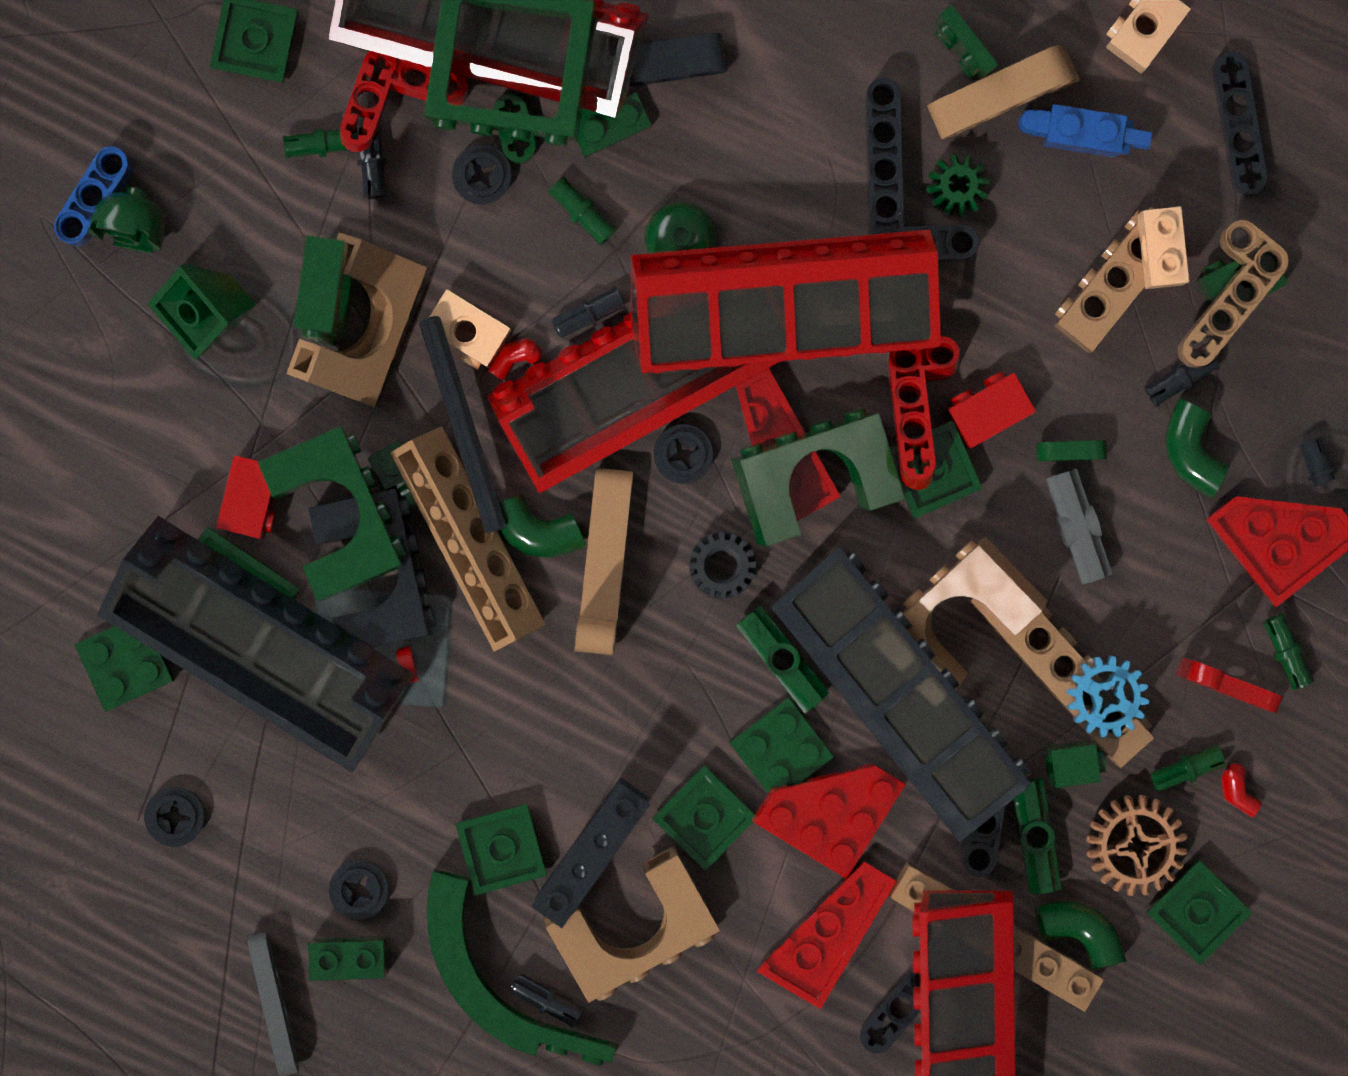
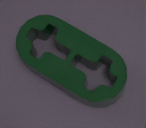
(505, 141)
(1071, 450)

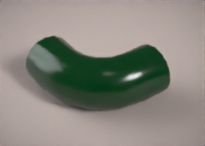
(1187, 452)
(538, 536)
(1085, 925)

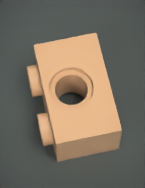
(1140, 49)
(1163, 247)
(489, 332)

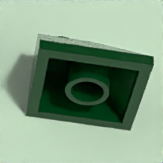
(200, 307)

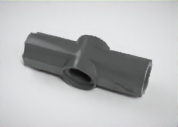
(1079, 526)

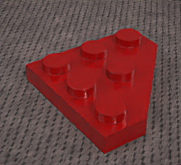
(1281, 541)
(831, 814)

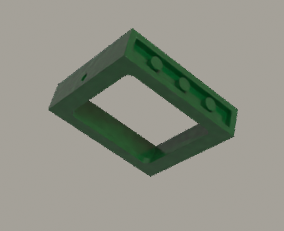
(556, 130)

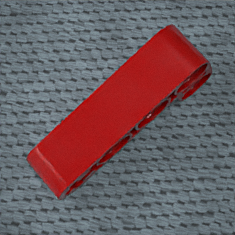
(917, 413)

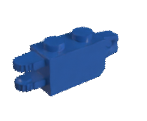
(1084, 131)

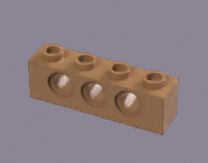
(1088, 330)

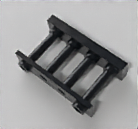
(591, 852)

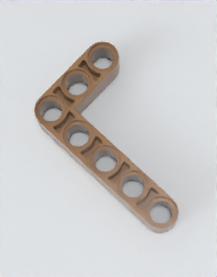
(604, 562)

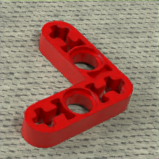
(393, 80)
(1228, 685)

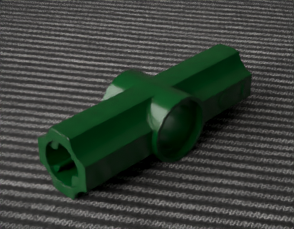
(766, 640)
(1039, 860)

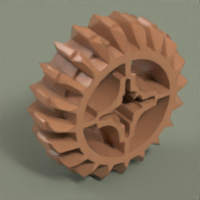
(1140, 863)

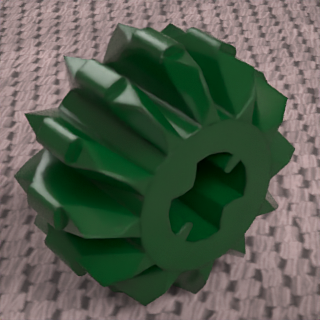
(958, 172)

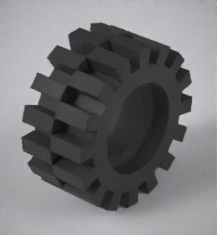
(699, 565)

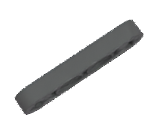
(273, 1004)

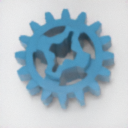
(1121, 704)

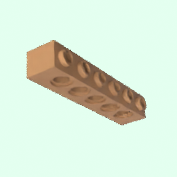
(474, 556)
(1041, 663)
(1031, 956)

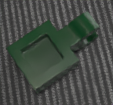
(388, 472)

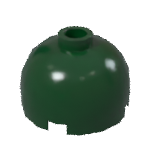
(129, 220)
(680, 228)

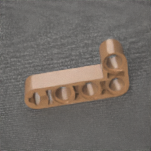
(1003, 91)
(1227, 299)

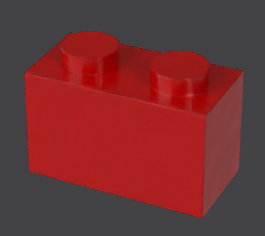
(989, 410)
(246, 501)

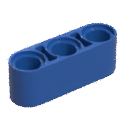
(93, 177)

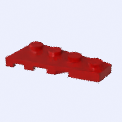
(770, 415)
(825, 942)

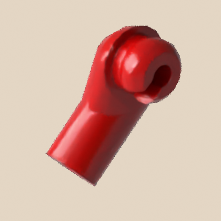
(514, 352)
(1235, 791)

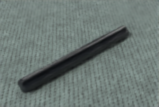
(462, 424)

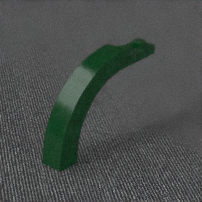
(476, 997)

